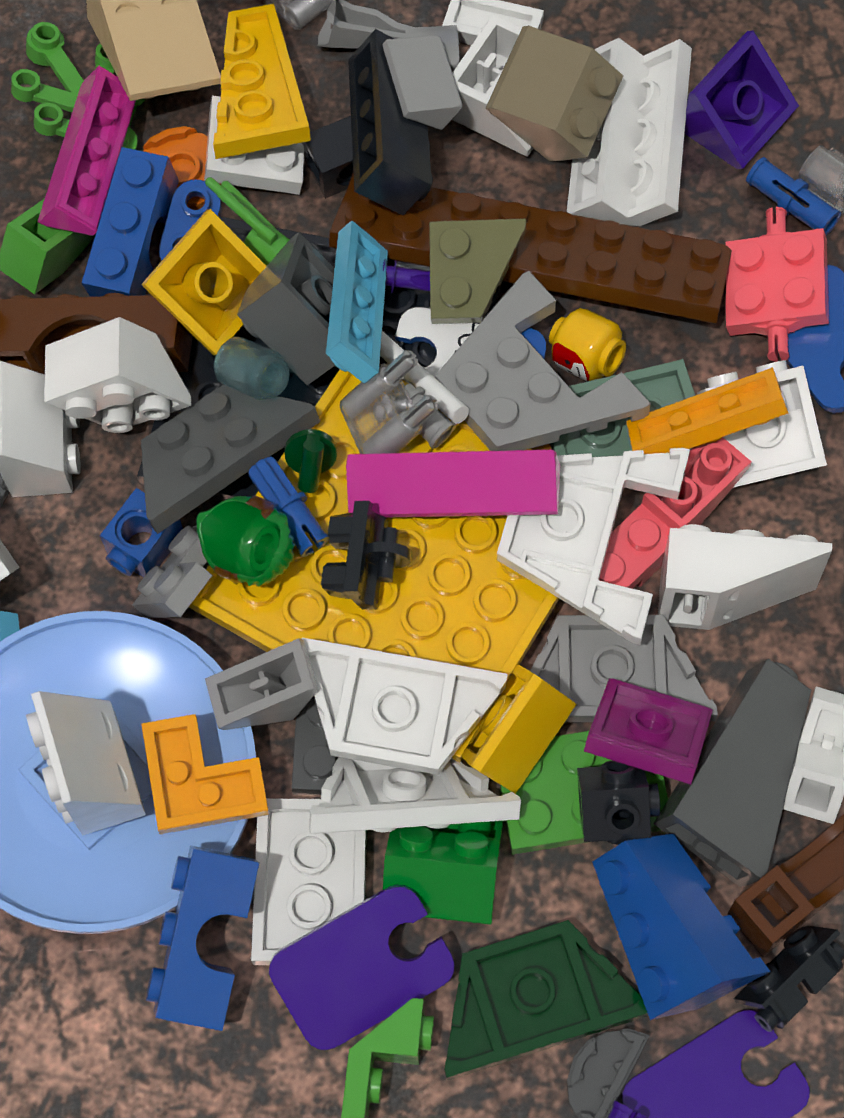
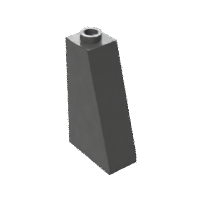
(742, 776)

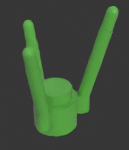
(264, 238)

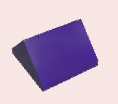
(739, 103)

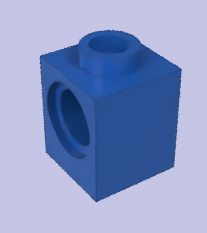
(128, 522)

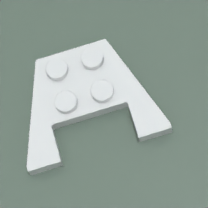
(569, 548)

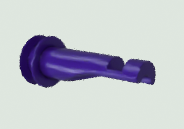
(407, 278)

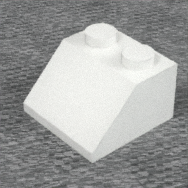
(34, 437)

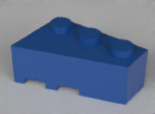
(671, 928)

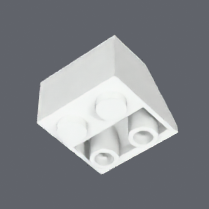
(477, 78)
(113, 376)

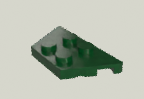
(534, 997)

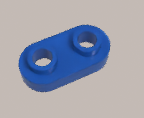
(181, 217)

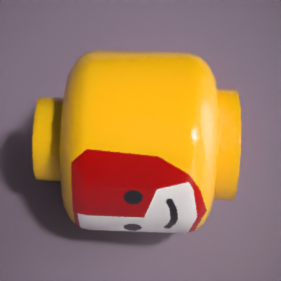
(587, 345)

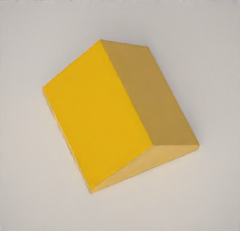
(518, 729)

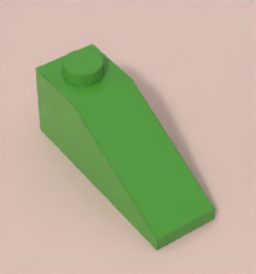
(38, 253)

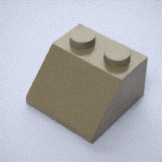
(554, 94)

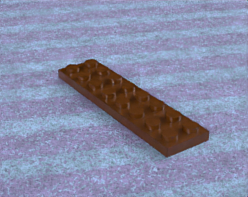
(563, 251)

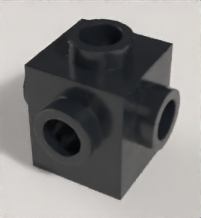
(616, 803)

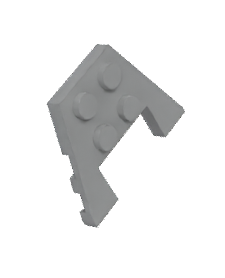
(515, 393)

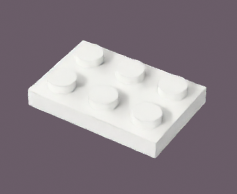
(301, 876)

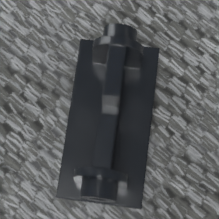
(808, 958)

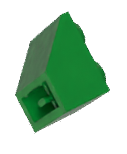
(447, 868)

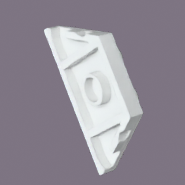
(397, 705)
(390, 797)

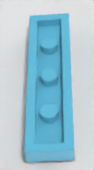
(357, 303)

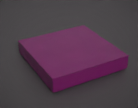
(648, 730)

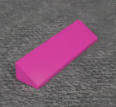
(88, 155)
(455, 483)

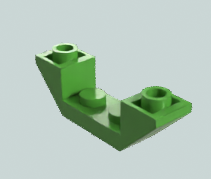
(394, 1041)

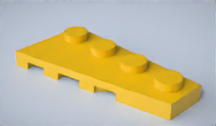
(258, 87)

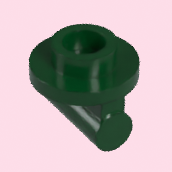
(310, 454)

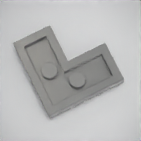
(177, 583)

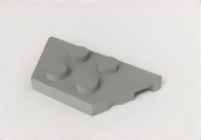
(585, 654)

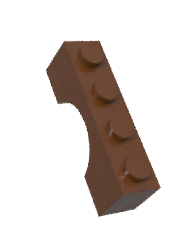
(35, 322)
(792, 891)

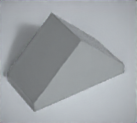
(263, 688)

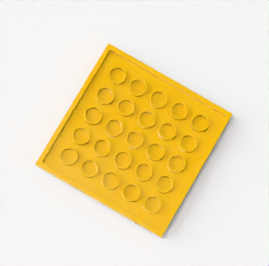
(443, 607)

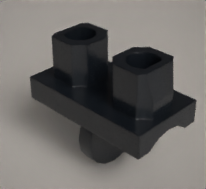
(370, 555)

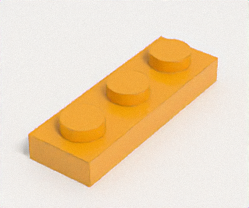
(710, 415)

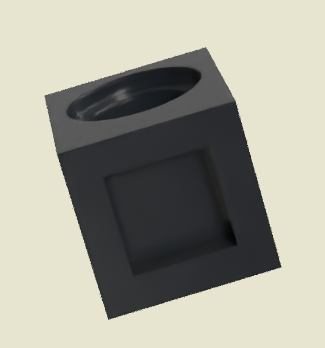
(331, 156)

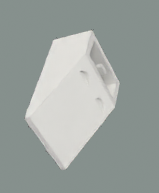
(727, 576)
(86, 761)

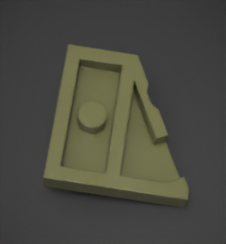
(469, 265)

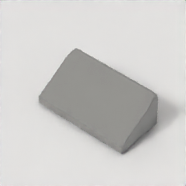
(423, 79)

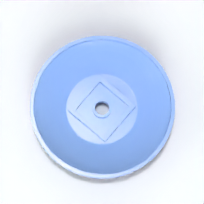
(126, 870)

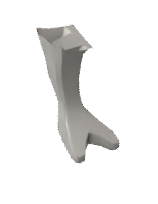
(355, 23)

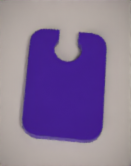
(348, 976)
(708, 1080)

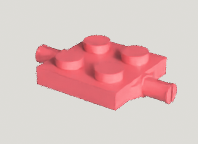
(777, 283)

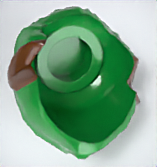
(246, 540)

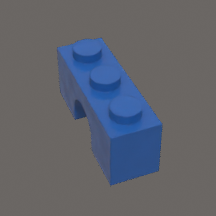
(135, 202)
(188, 986)

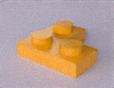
(187, 791)

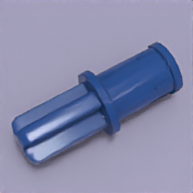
(278, 489)

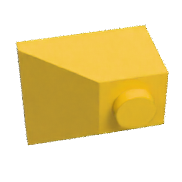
(206, 280)

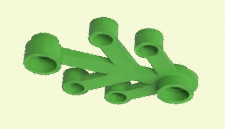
(46, 48)

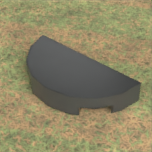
(602, 1071)

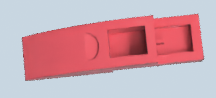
(641, 539)

